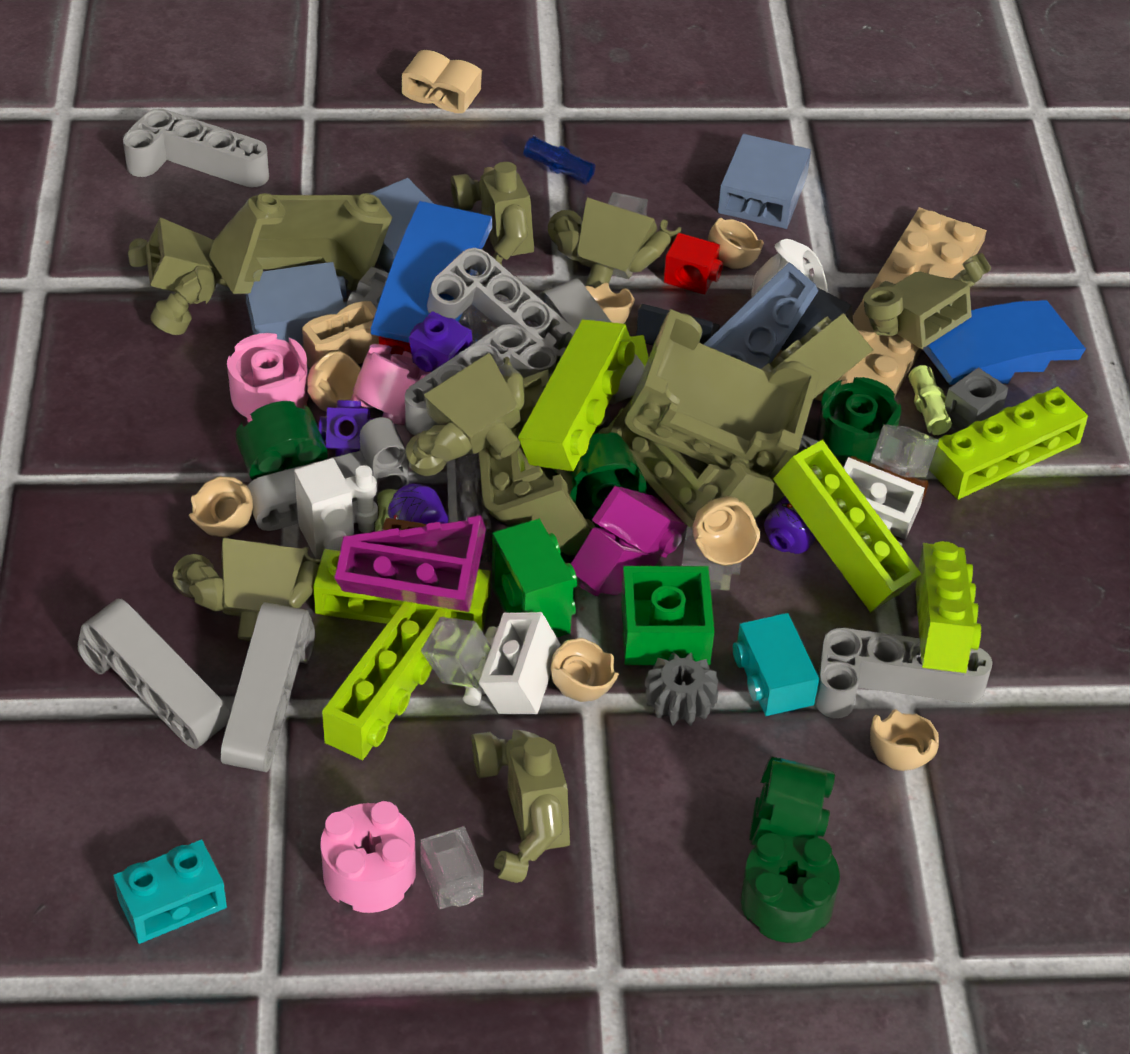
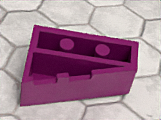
(415, 565)

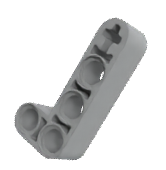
(194, 144)
(481, 290)
(575, 303)
(524, 350)
(379, 449)
(278, 645)
(889, 664)
(162, 679)

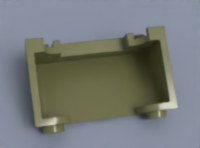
(300, 232)
(719, 404)
(690, 483)
(525, 492)

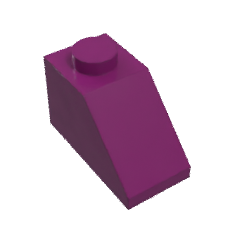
(641, 521)
(602, 562)

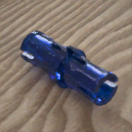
(559, 159)

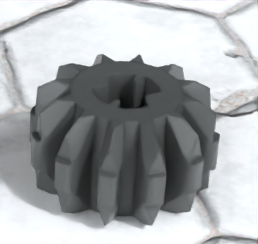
(681, 688)

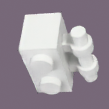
(890, 496)
(327, 504)
(516, 664)

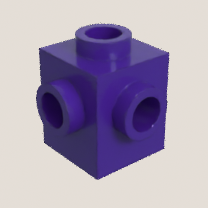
(438, 341)
(329, 426)

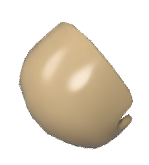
(737, 243)
(615, 305)
(332, 379)
(222, 506)
(725, 531)
(582, 670)
(903, 740)

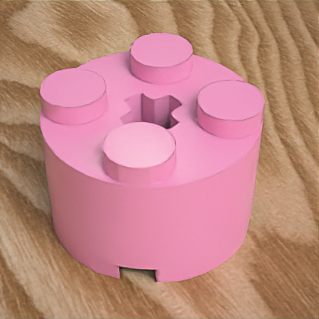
(267, 372)
(385, 381)
(368, 856)

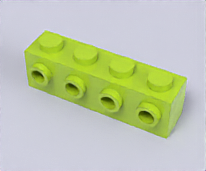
(577, 395)
(1007, 442)
(846, 525)
(334, 602)
(946, 608)
(381, 681)

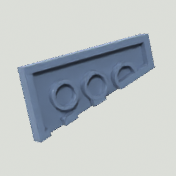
(766, 319)

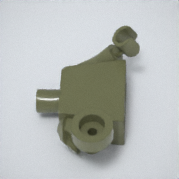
(506, 201)
(609, 240)
(178, 263)
(924, 304)
(471, 413)
(249, 578)
(535, 792)

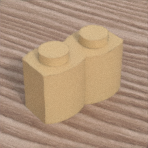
(440, 81)
(343, 332)

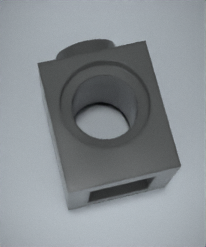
(975, 398)

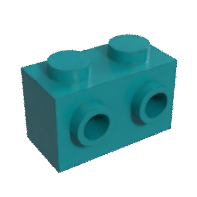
(776, 664)
(170, 891)

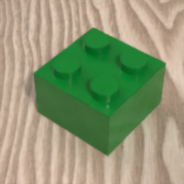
(532, 574)
(666, 613)

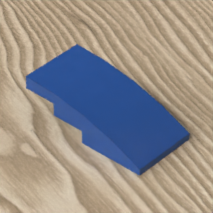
(428, 246)
(1004, 342)

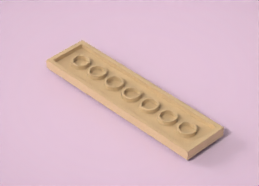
(929, 246)

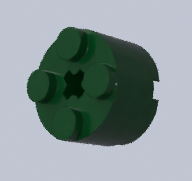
(855, 416)
(280, 439)
(601, 469)
(792, 800)
(790, 886)

